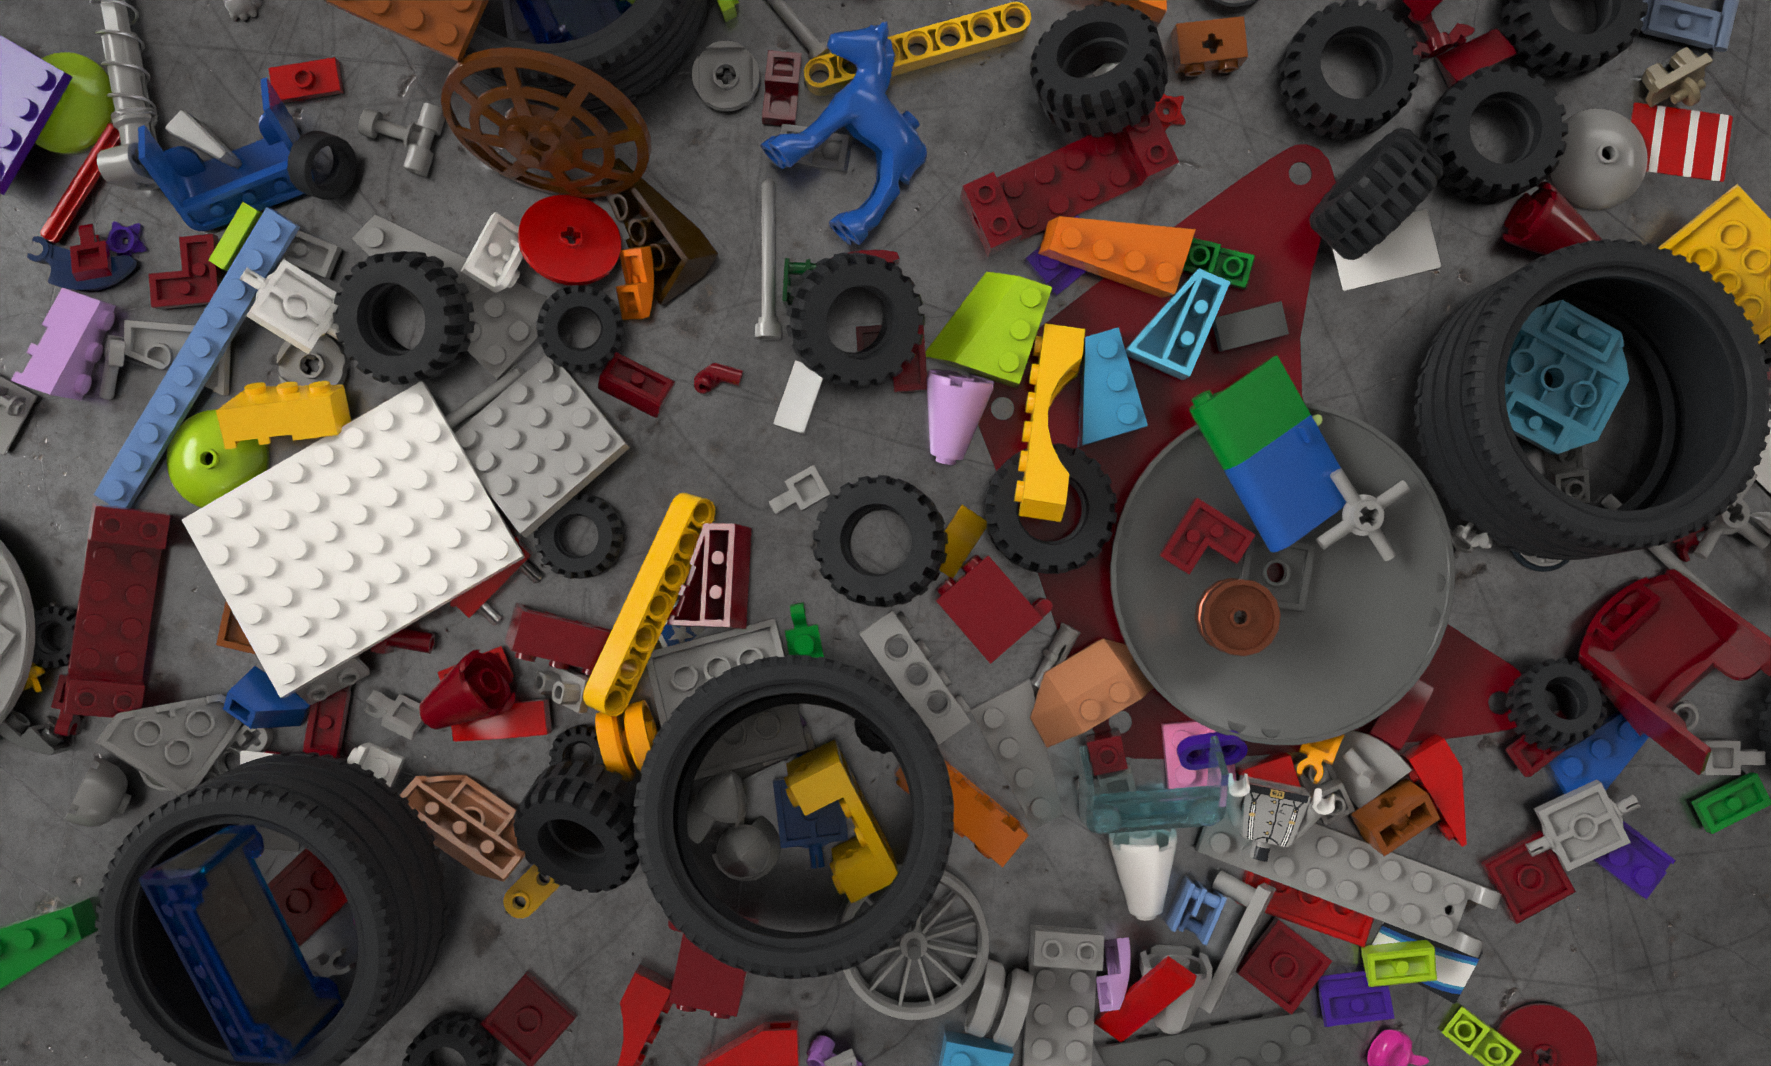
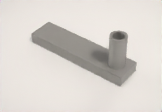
(1256, 902)

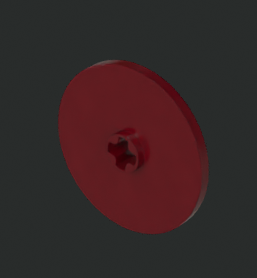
(1548, 1027)

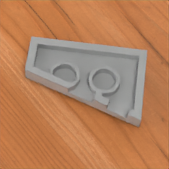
(160, 343)

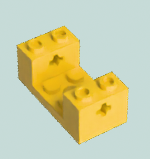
(864, 861)

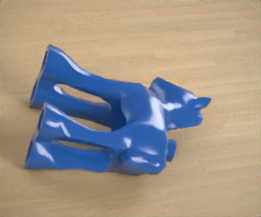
(868, 118)

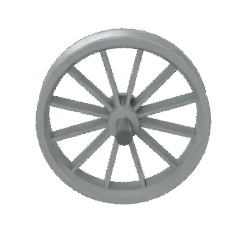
(914, 946)

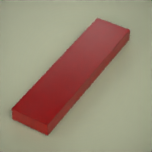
(1147, 998)

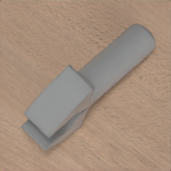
(114, 358)

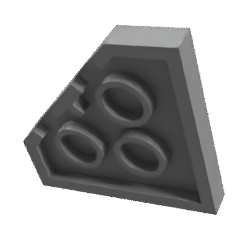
(172, 740)

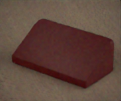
(1477, 53)
(635, 384)

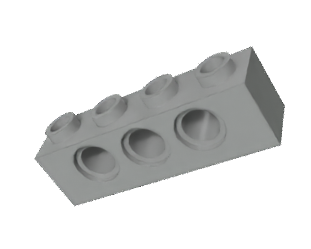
(877, 638)

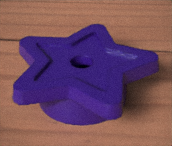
(119, 233)

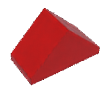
(1274, 768)

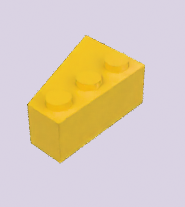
(283, 410)

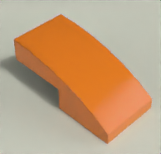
(637, 293)

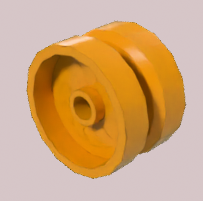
(626, 738)

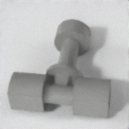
(416, 136)

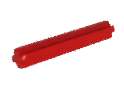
(79, 187)

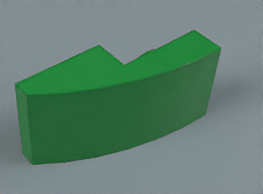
(1222, 262)

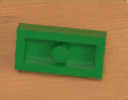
(1731, 802)

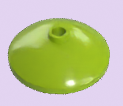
(81, 110)
(230, 467)

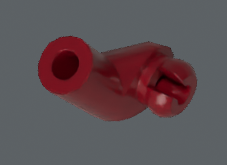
(716, 374)

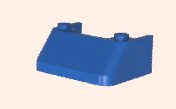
(212, 191)

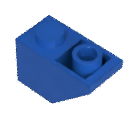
(258, 705)

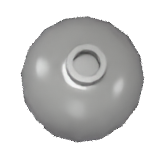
(100, 795)

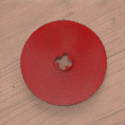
(549, 252)

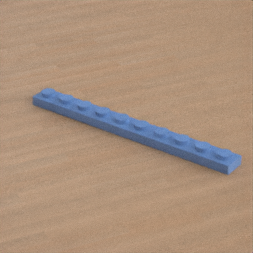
(195, 361)

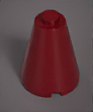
(1546, 222)
(469, 692)

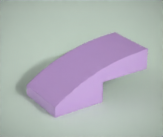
(1113, 986)

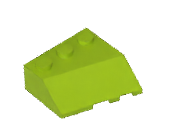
(993, 328)

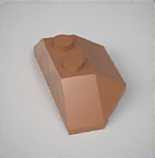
(1087, 691)
(467, 823)

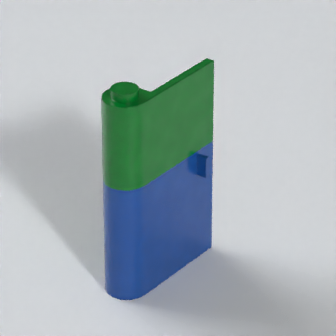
(1271, 453)

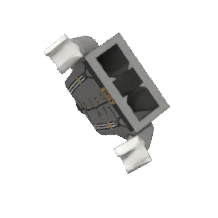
(1272, 812)

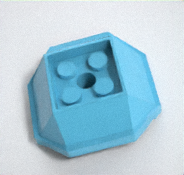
(1586, 375)

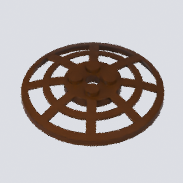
(540, 134)

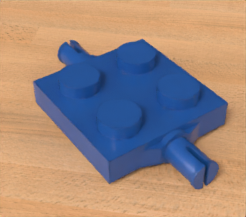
(811, 830)

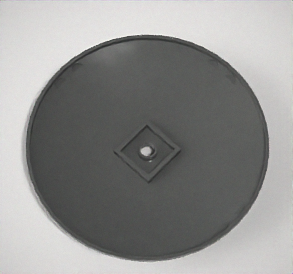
(1349, 622)

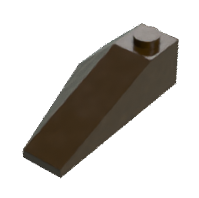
(677, 245)

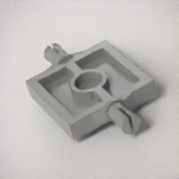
(1582, 825)

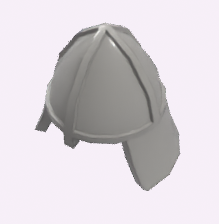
(718, 800)
(748, 850)

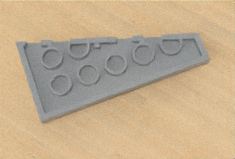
(502, 319)

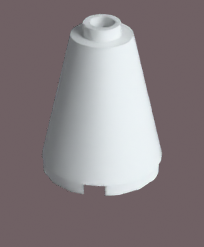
(1144, 868)

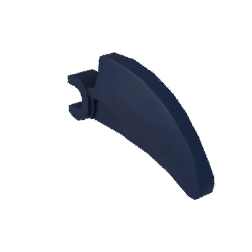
(61, 268)

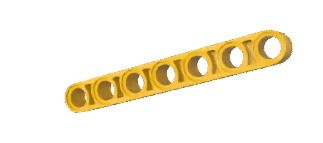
(930, 38)
(647, 606)

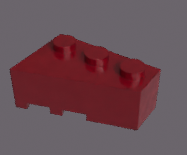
(718, 579)
(555, 639)

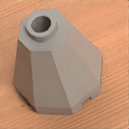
(1180, 1012)

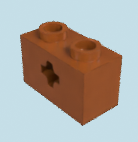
(1224, 35)
(1395, 816)

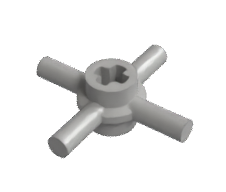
(1374, 515)
(1731, 521)

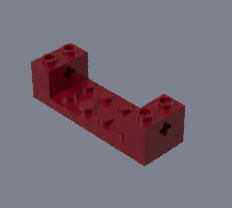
(1067, 183)
(114, 610)

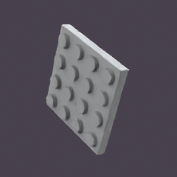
(539, 444)
(688, 665)

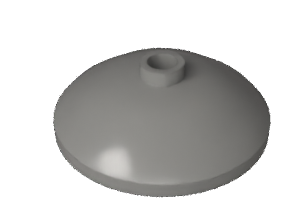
(1582, 171)

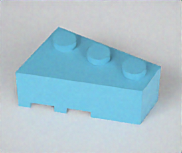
(1181, 326)

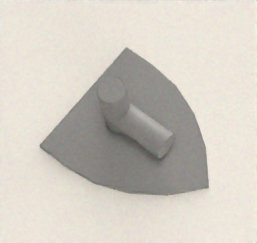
(1367, 766)

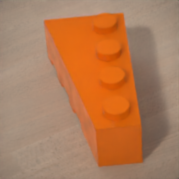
(1127, 253)
(980, 818)

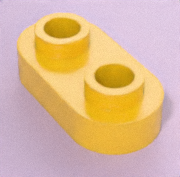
(531, 890)

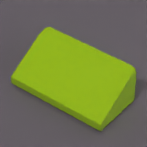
(235, 236)
(1399, 963)

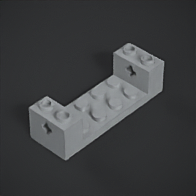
(1062, 995)

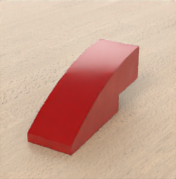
(521, 720)

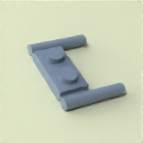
(1690, 23)

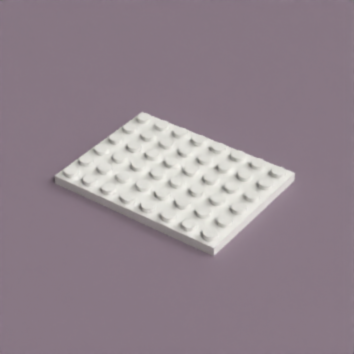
(352, 539)

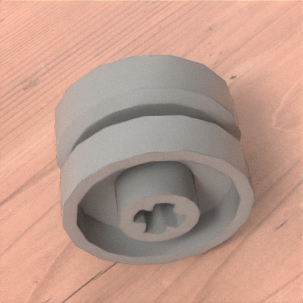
(999, 1003)

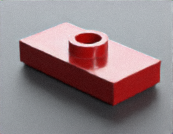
(307, 80)

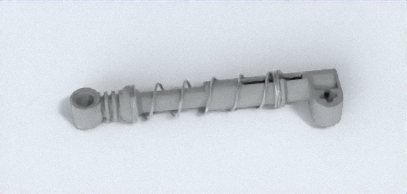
(130, 98)

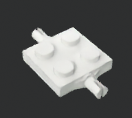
(293, 305)

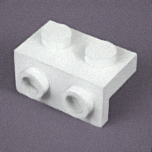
(495, 255)

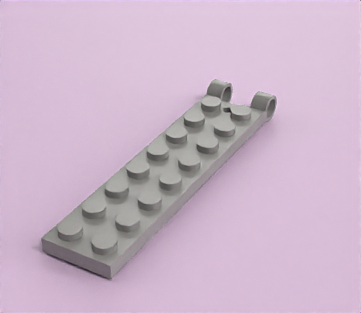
(1361, 880)

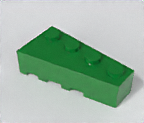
(42, 937)

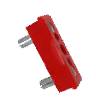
(476, 598)

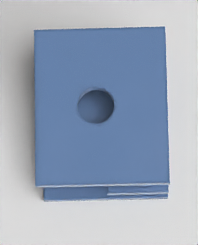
(1187, 903)

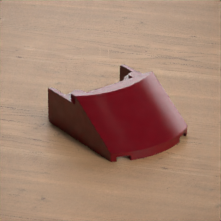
(1658, 645)

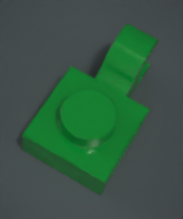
(803, 638)

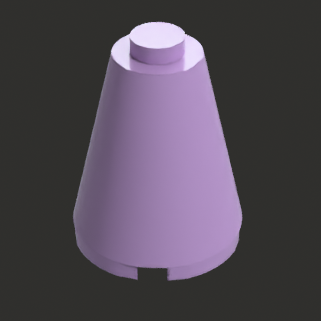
(954, 411)

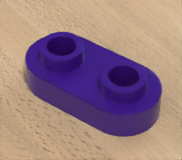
(1194, 750)

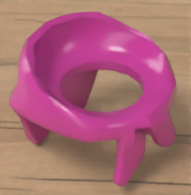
(1393, 1049)

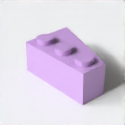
(69, 347)

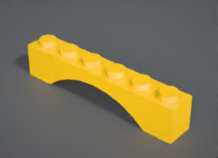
(1045, 478)

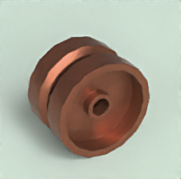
(1257, 624)

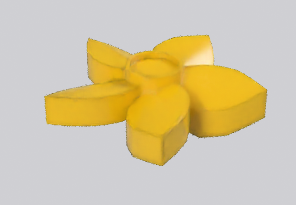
(32, 680)

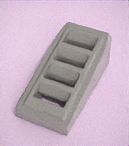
(197, 134)

